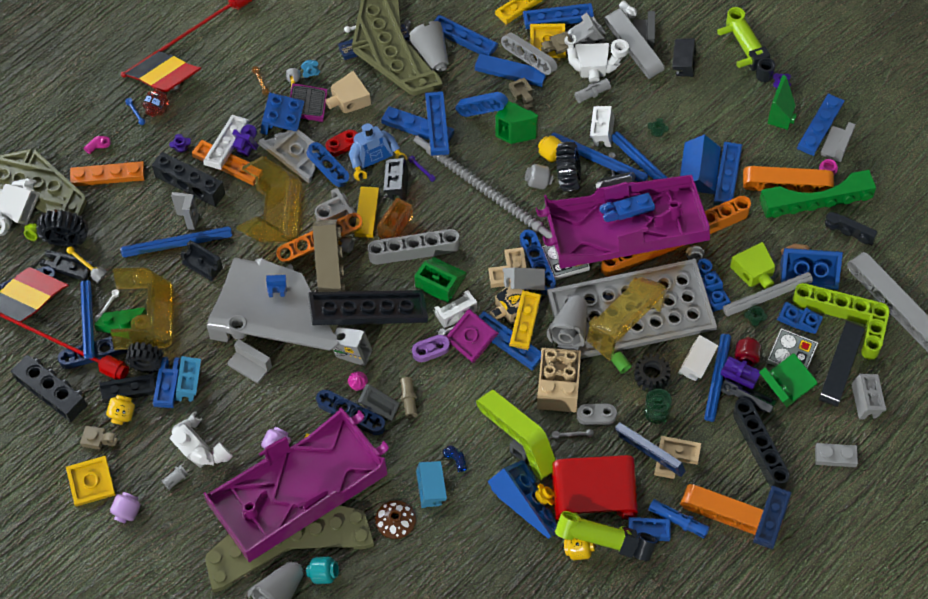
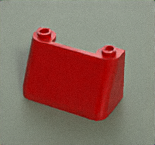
(595, 485)

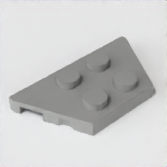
(291, 151)

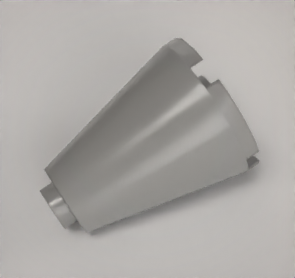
(431, 45)
(570, 325)
(279, 584)

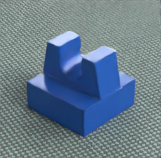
(276, 284)

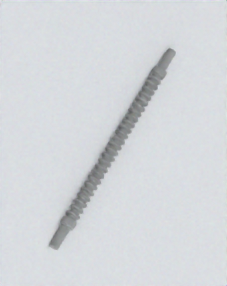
(537, 226)

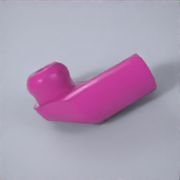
(97, 142)

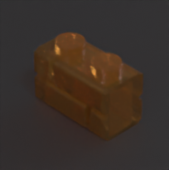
(395, 219)

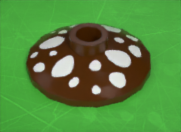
(398, 527)

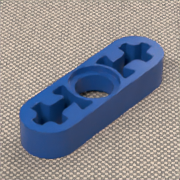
(328, 172)

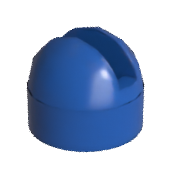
(707, 266)

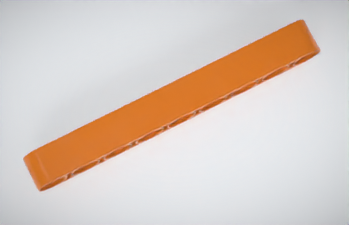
(714, 215)

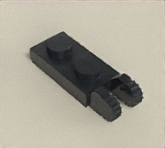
(850, 228)
(67, 265)

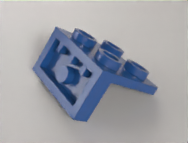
(281, 113)

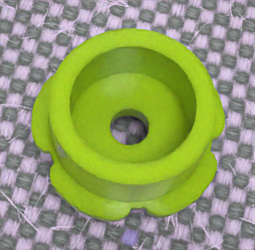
(30, 232)

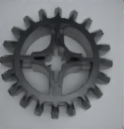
(568, 166)
(62, 228)

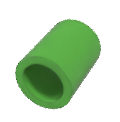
(621, 362)

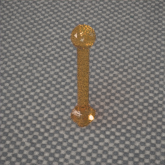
(255, 70)

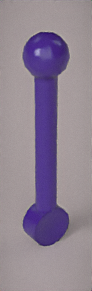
(431, 177)

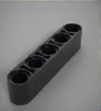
(842, 363)
(760, 434)

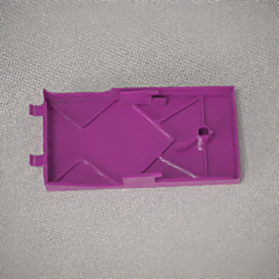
(585, 237)
(297, 484)

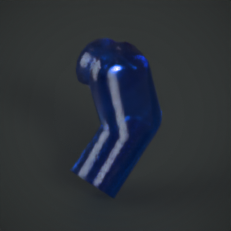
(457, 455)

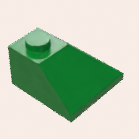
(782, 106)

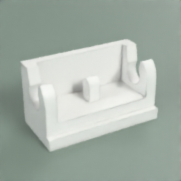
(602, 125)
(455, 310)
(698, 358)

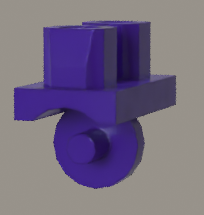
(245, 141)
(740, 372)

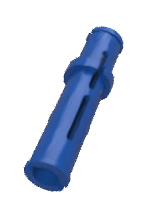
(688, 523)

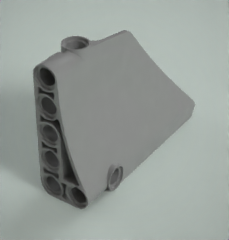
(279, 318)

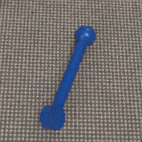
(129, 102)

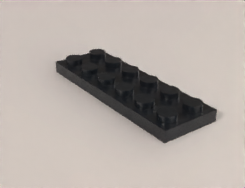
(367, 307)

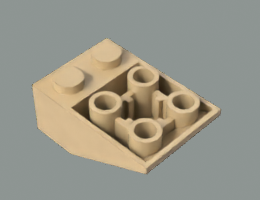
(558, 380)

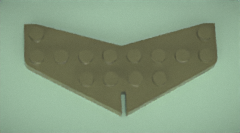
(383, 46)
(54, 188)
(337, 529)

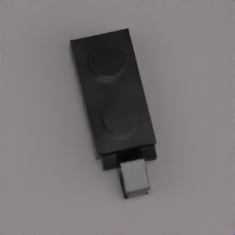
(761, 401)

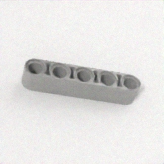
(638, 47)
(405, 243)

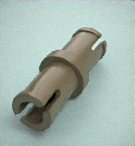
(408, 397)

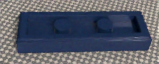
(772, 517)

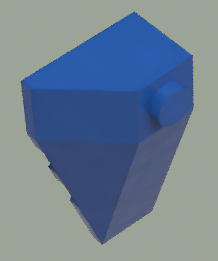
(517, 489)

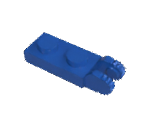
(627, 207)
(166, 384)

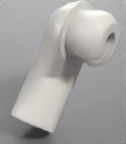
(629, 11)

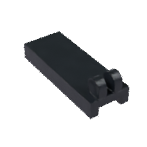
(129, 387)

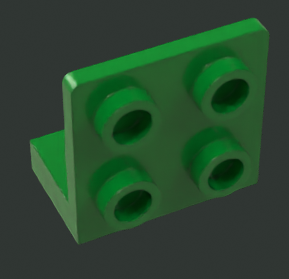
(789, 379)

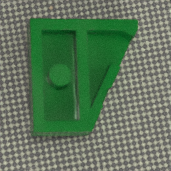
(117, 319)

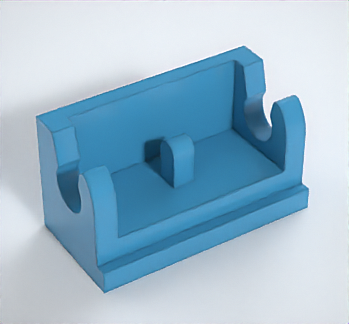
(188, 378)
(431, 484)

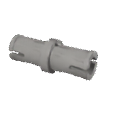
(592, 90)

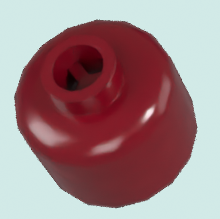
(748, 350)

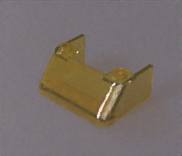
(282, 203)
(624, 314)
(157, 325)

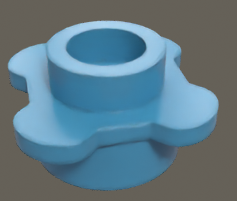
(310, 64)

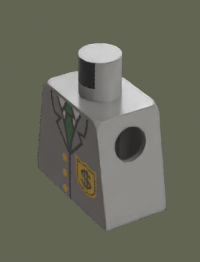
(352, 346)

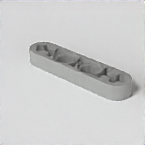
(544, 62)

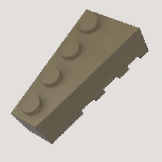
(327, 256)

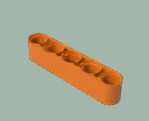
(795, 179)
(293, 245)
(721, 508)

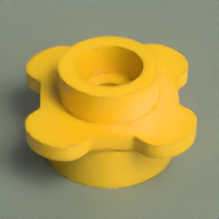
(544, 495)

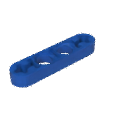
(481, 104)
(538, 261)

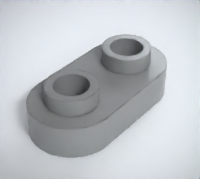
(596, 414)

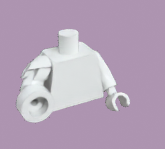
(592, 59)
(17, 203)
(194, 447)

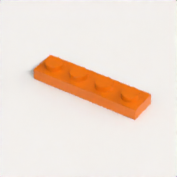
(232, 166)
(107, 173)

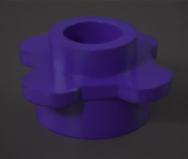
(777, 77)
(180, 147)

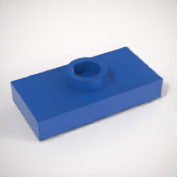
(656, 527)

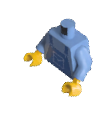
(371, 147)

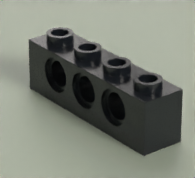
(188, 179)
(68, 407)

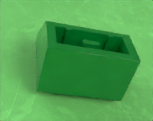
(516, 124)
(439, 279)

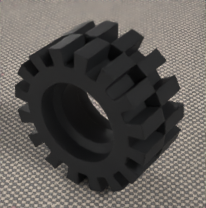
(144, 357)
(652, 362)

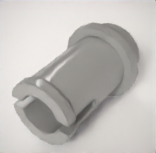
(174, 477)

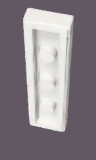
(223, 145)

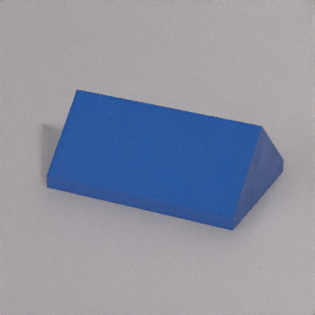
(702, 162)
(822, 265)

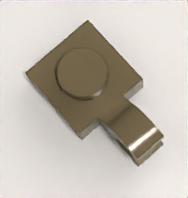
(556, 43)
(522, 90)
(94, 438)

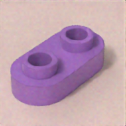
(429, 347)

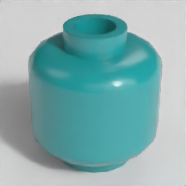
(322, 570)

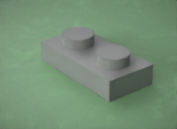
(836, 455)

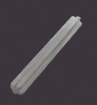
(766, 294)

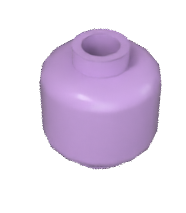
(274, 435)
(125, 507)

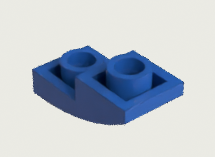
(714, 291)
(800, 319)

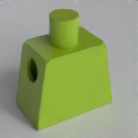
(754, 266)

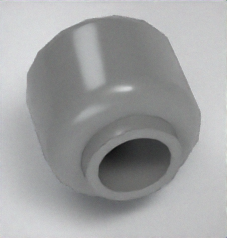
(538, 176)

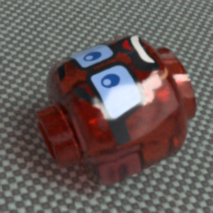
(155, 102)

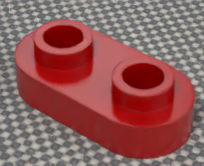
(343, 143)

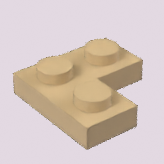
(514, 258)
(680, 449)

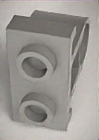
(587, 31)
(335, 208)

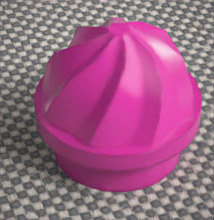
(357, 381)

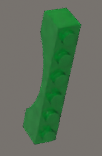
(781, 201)

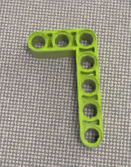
(847, 311)
(521, 429)

